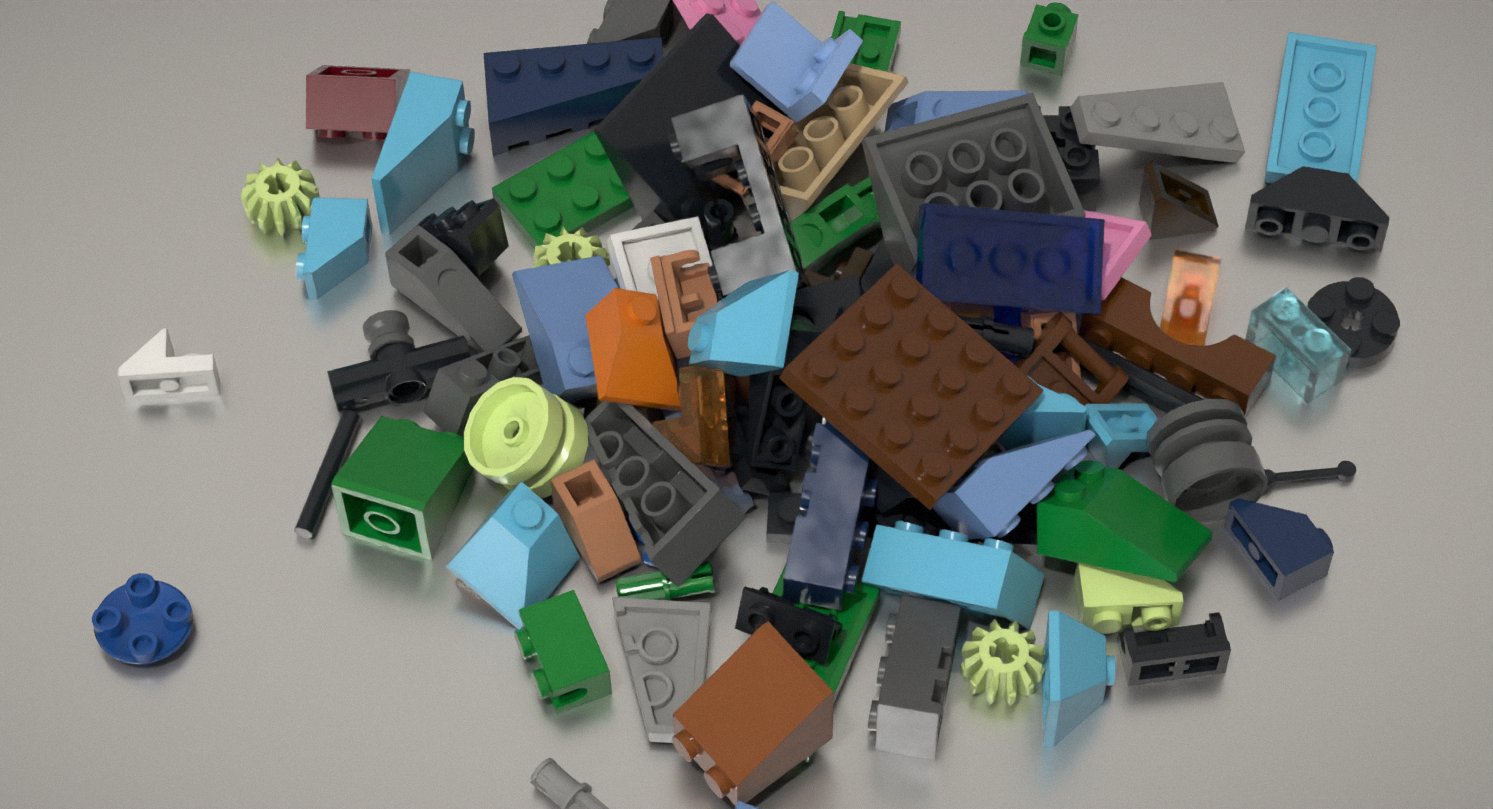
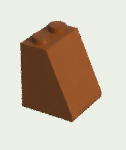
(754, 717)

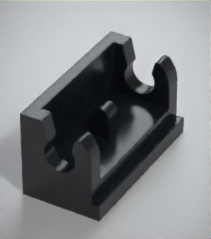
(1174, 652)

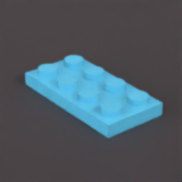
(1321, 106)

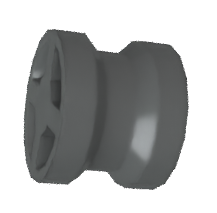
(385, 329)

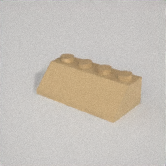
(833, 134)

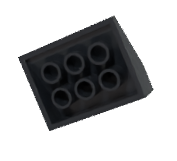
(638, 128)

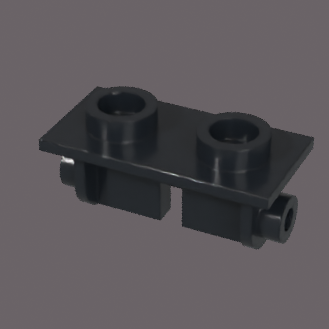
(803, 628)

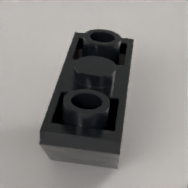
(1319, 208)
(471, 232)

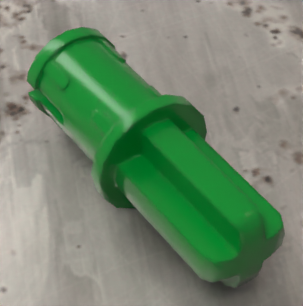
(660, 587)

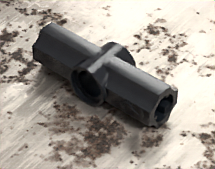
(396, 373)

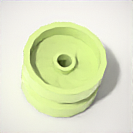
(524, 435)

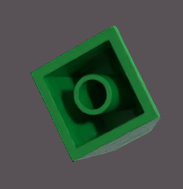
(402, 486)

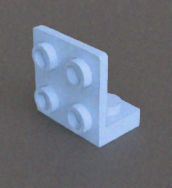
(791, 63)

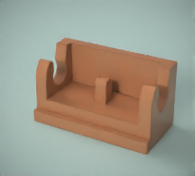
(682, 295)

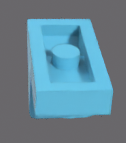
(1118, 431)

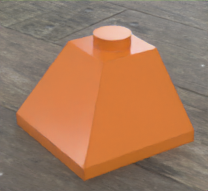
(632, 351)

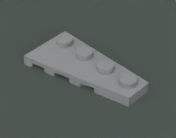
(1168, 120)

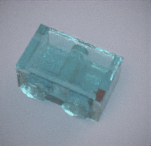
(1305, 349)

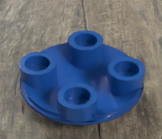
(142, 620)

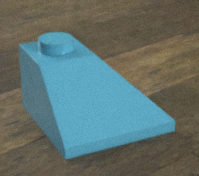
(746, 328)
(516, 554)
(1073, 675)

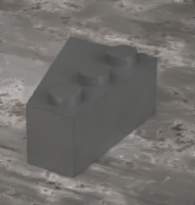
(915, 677)

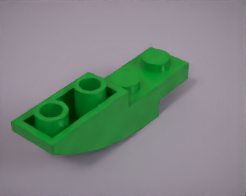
(835, 224)

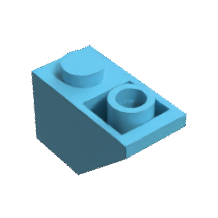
(336, 243)

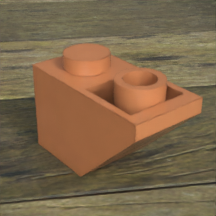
(594, 520)

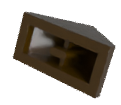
(1174, 204)

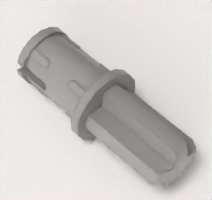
(563, 788)

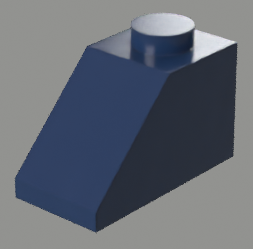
(1280, 545)

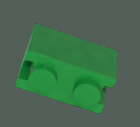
(564, 652)

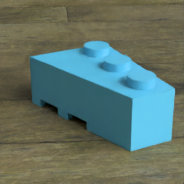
(953, 572)

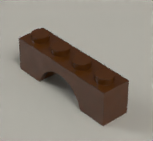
(1222, 370)

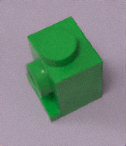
(1051, 29)

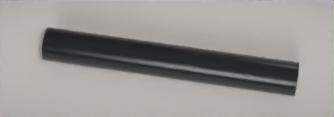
(329, 468)

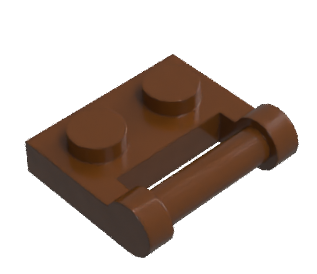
(1055, 375)

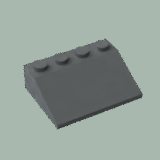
(973, 158)

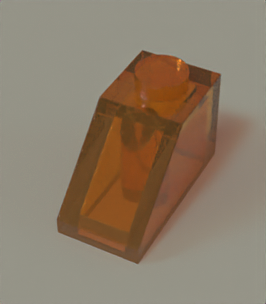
(1190, 297)

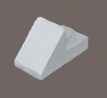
(157, 374)

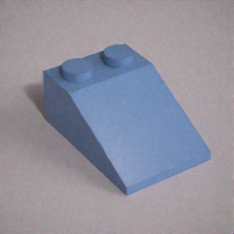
(554, 310)

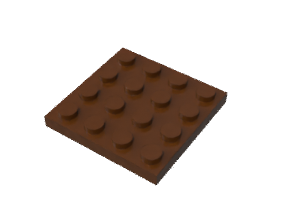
(911, 385)

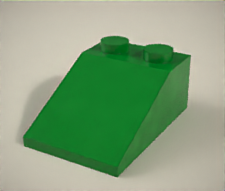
(1117, 524)

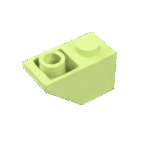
(1119, 598)

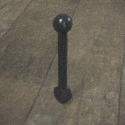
(1345, 472)

